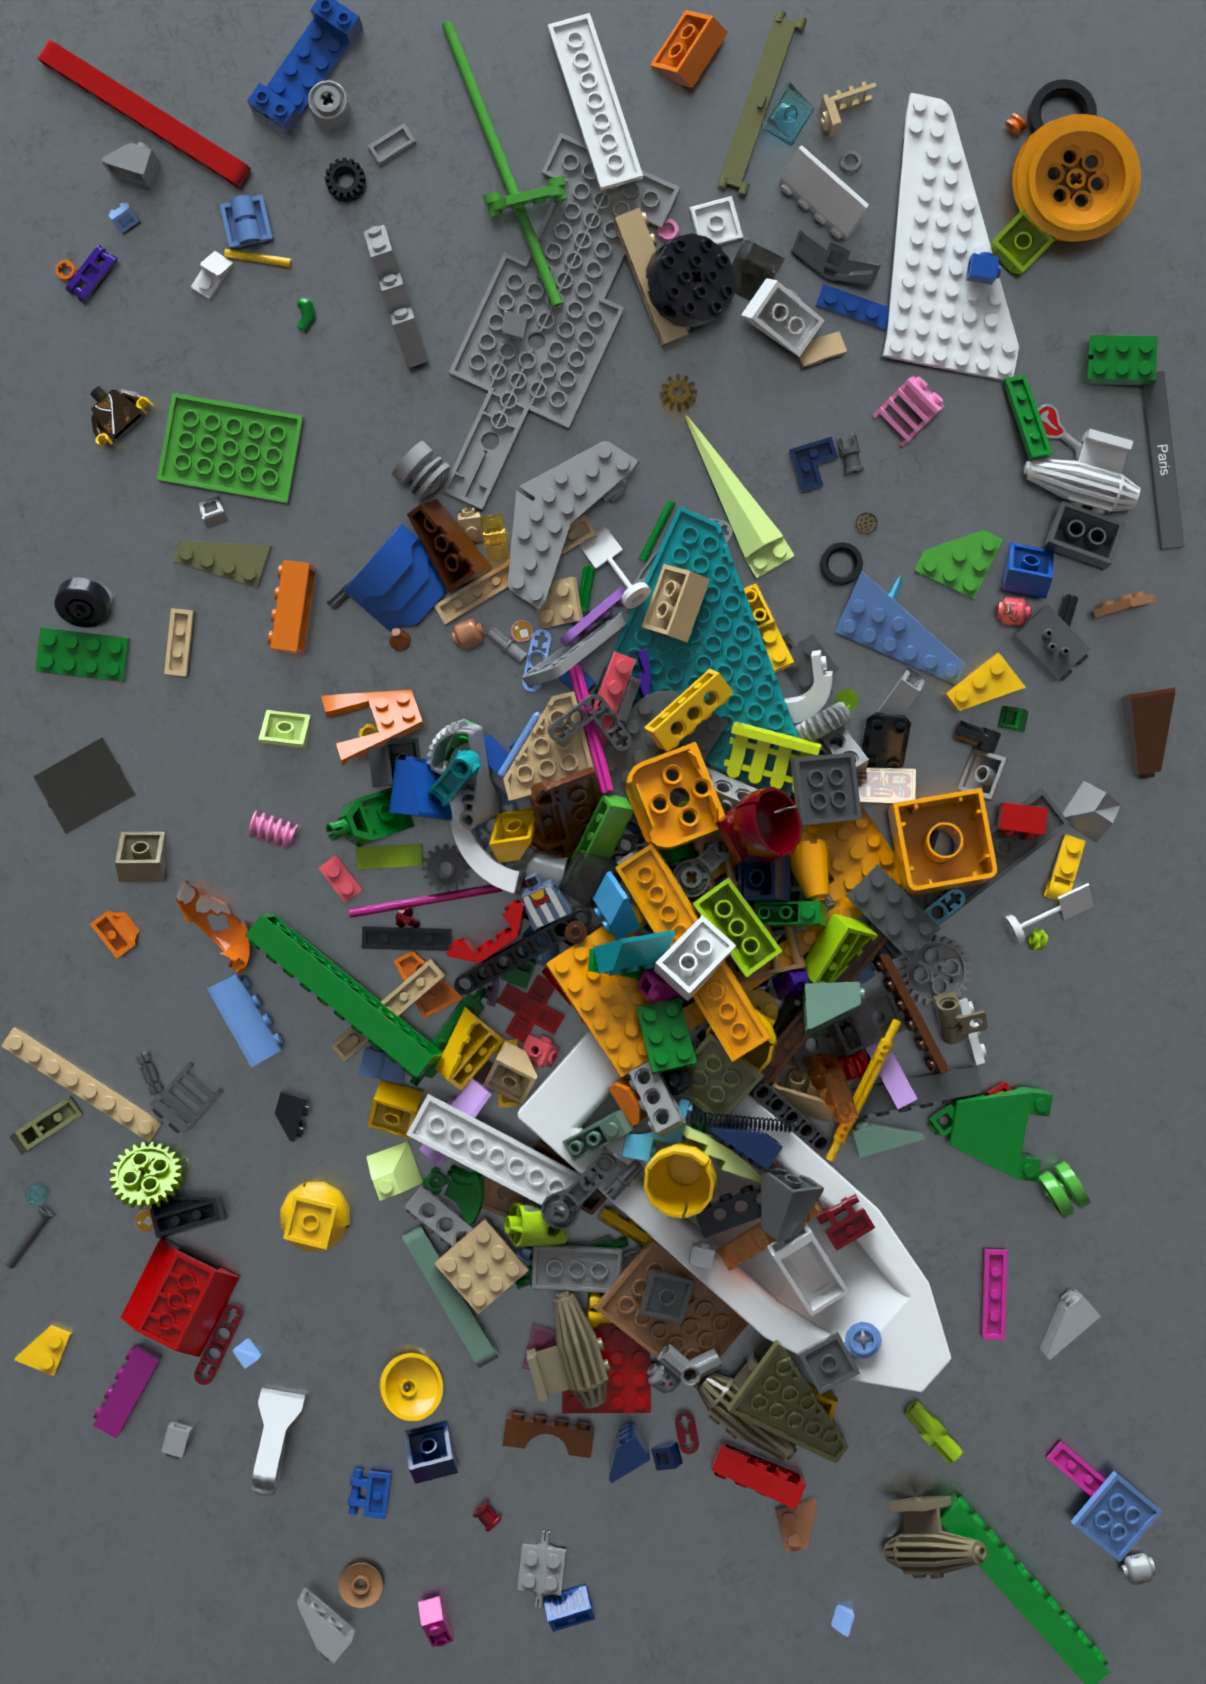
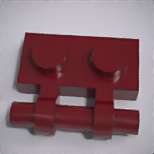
(849, 1228)

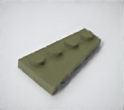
(228, 560)

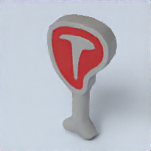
(1054, 429)

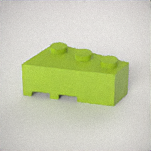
(836, 947)

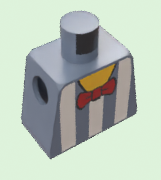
(544, 901)

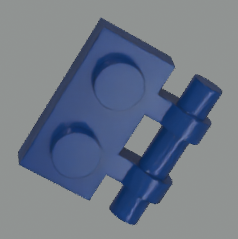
(376, 1495)

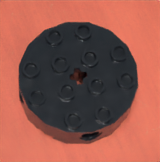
(690, 280)

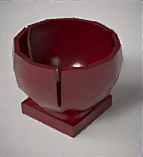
(758, 830)

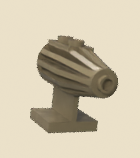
(575, 1361)
(719, 1391)
(924, 1546)

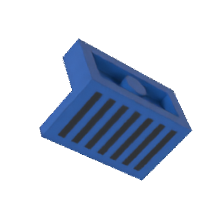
(569, 1608)

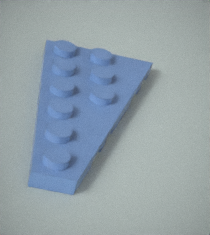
(887, 627)

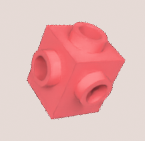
(541, 1051)

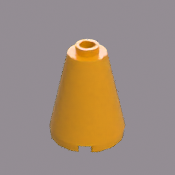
(810, 869)

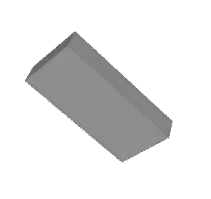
(392, 144)

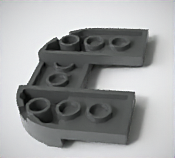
(644, 748)

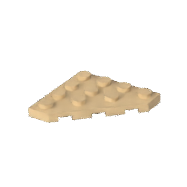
(547, 758)

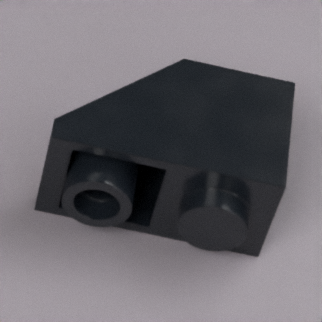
(290, 1113)

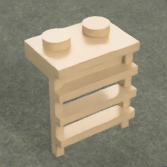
(830, 106)

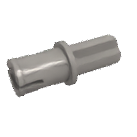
(507, 645)

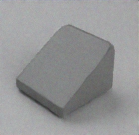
(514, 325)
(213, 512)

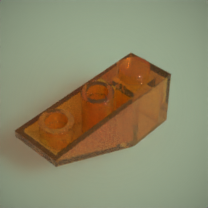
(833, 1087)

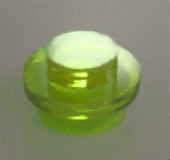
(848, 697)

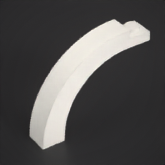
(479, 857)

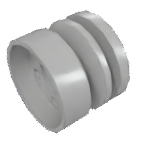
(425, 474)

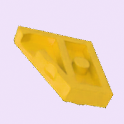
(46, 1350)

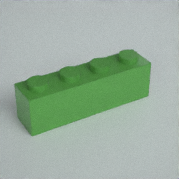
(605, 826)

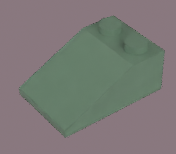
(874, 1138)

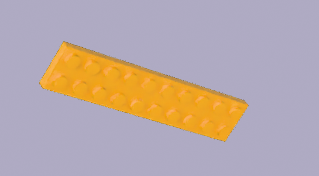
(669, 909)

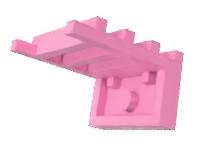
(920, 399)

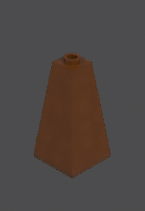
(1147, 728)

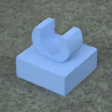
(123, 217)

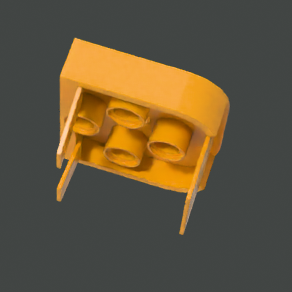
(649, 783)

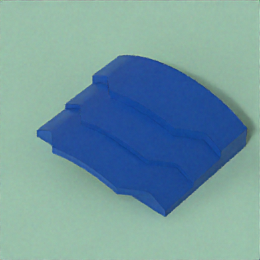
(397, 582)

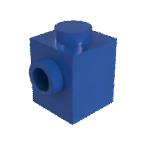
(983, 268)

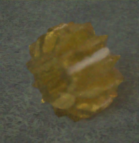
(675, 386)

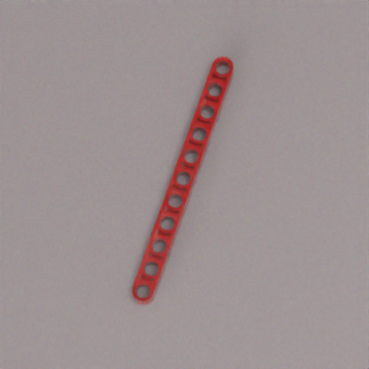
(144, 113)

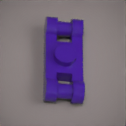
(91, 273)

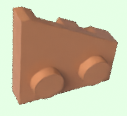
(796, 1524)

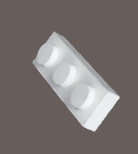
(977, 1050)

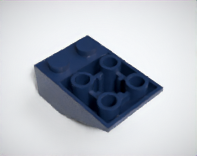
(753, 1143)

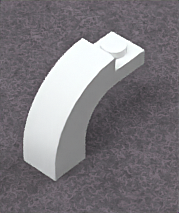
(811, 702)

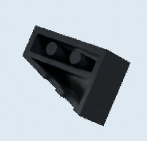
(185, 1214)

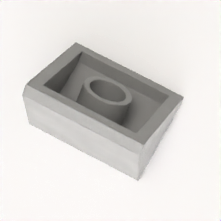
(983, 771)

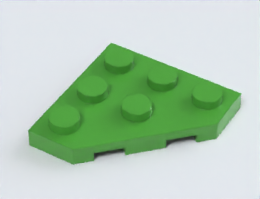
(961, 562)

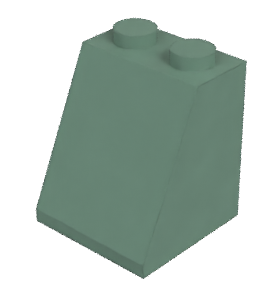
(830, 1003)

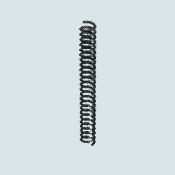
(742, 1121)

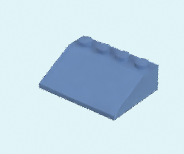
(246, 1019)

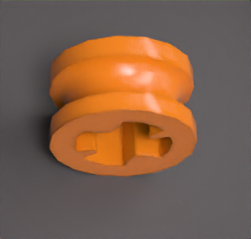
(1016, 124)
(70, 265)

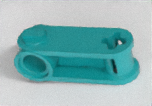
(463, 767)

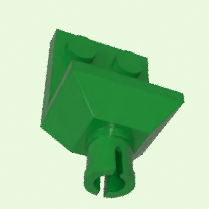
(368, 819)

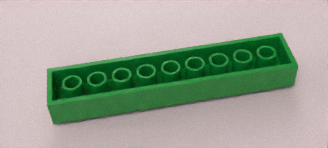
(343, 995)
(1027, 1595)

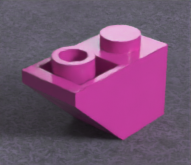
(435, 1622)

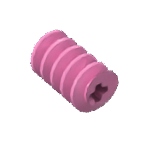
(272, 830)

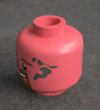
(1014, 611)

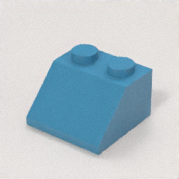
(614, 908)

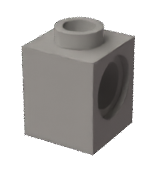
(176, 1440)

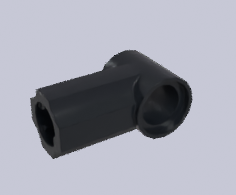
(982, 738)

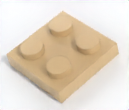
(562, 604)

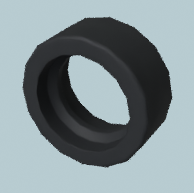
(841, 546)

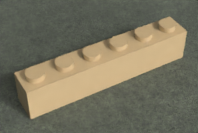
(638, 248)

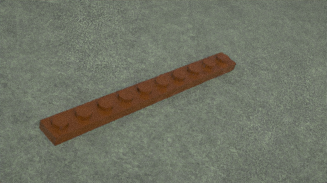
(794, 1034)

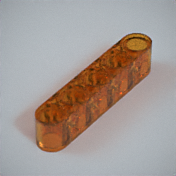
(751, 1243)

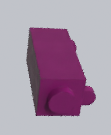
(655, 988)

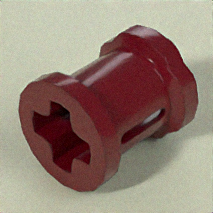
(487, 1516)

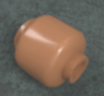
(468, 634)

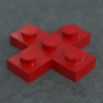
(530, 1009)

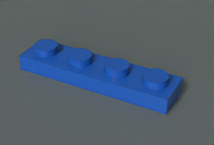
(853, 307)

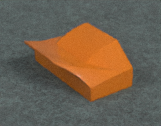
(116, 932)
(628, 1100)

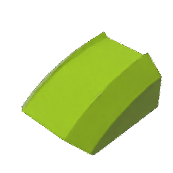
(1020, 244)

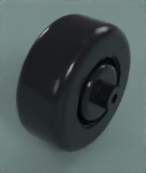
(82, 602)

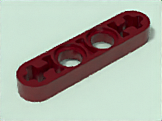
(216, 1342)

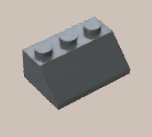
(1084, 535)

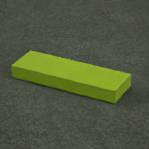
(389, 856)

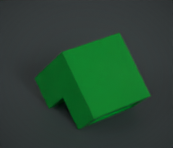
(520, 975)

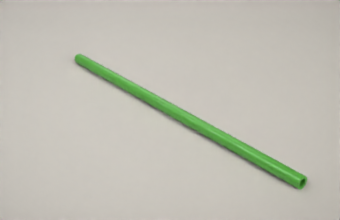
(501, 162)

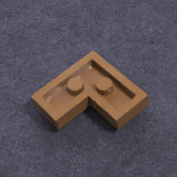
(1125, 602)

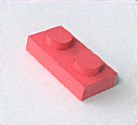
(340, 879)

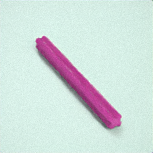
(591, 733)

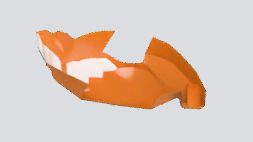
(230, 940)

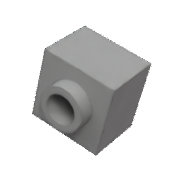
(701, 1255)

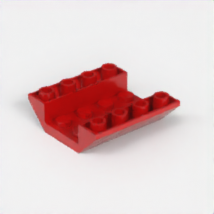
(466, 950)
(178, 1299)

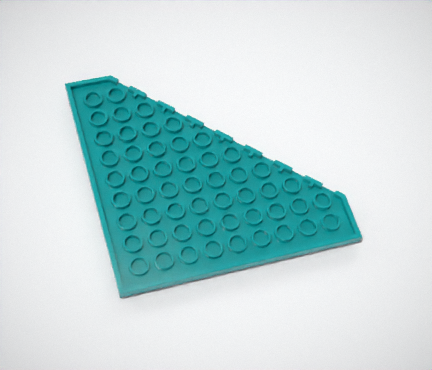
(720, 640)

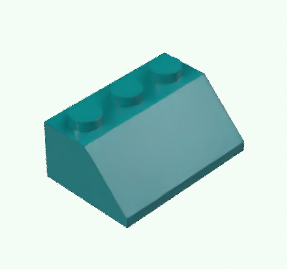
(632, 953)

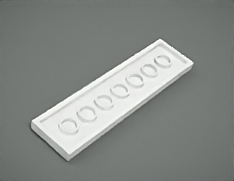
(595, 101)
(490, 1151)

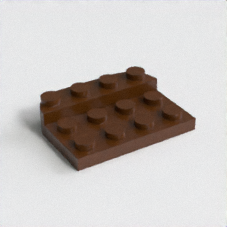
(564, 810)

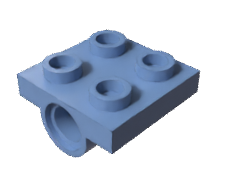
(246, 221)

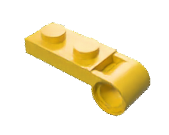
(1065, 867)

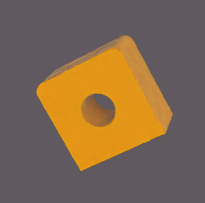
(964, 820)

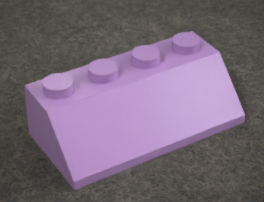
(469, 1101)

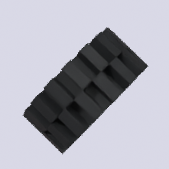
(340, 167)

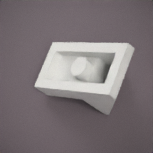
(211, 276)

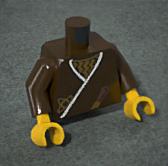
(115, 413)

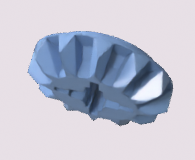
(855, 1347)

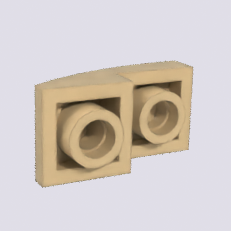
(822, 349)

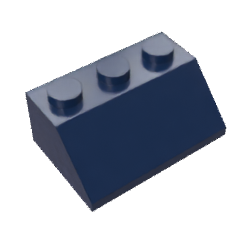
(628, 1452)

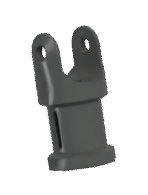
(851, 457)

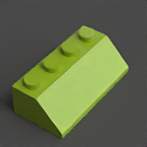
(738, 922)

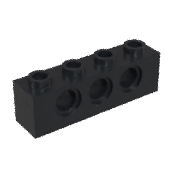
(711, 1226)

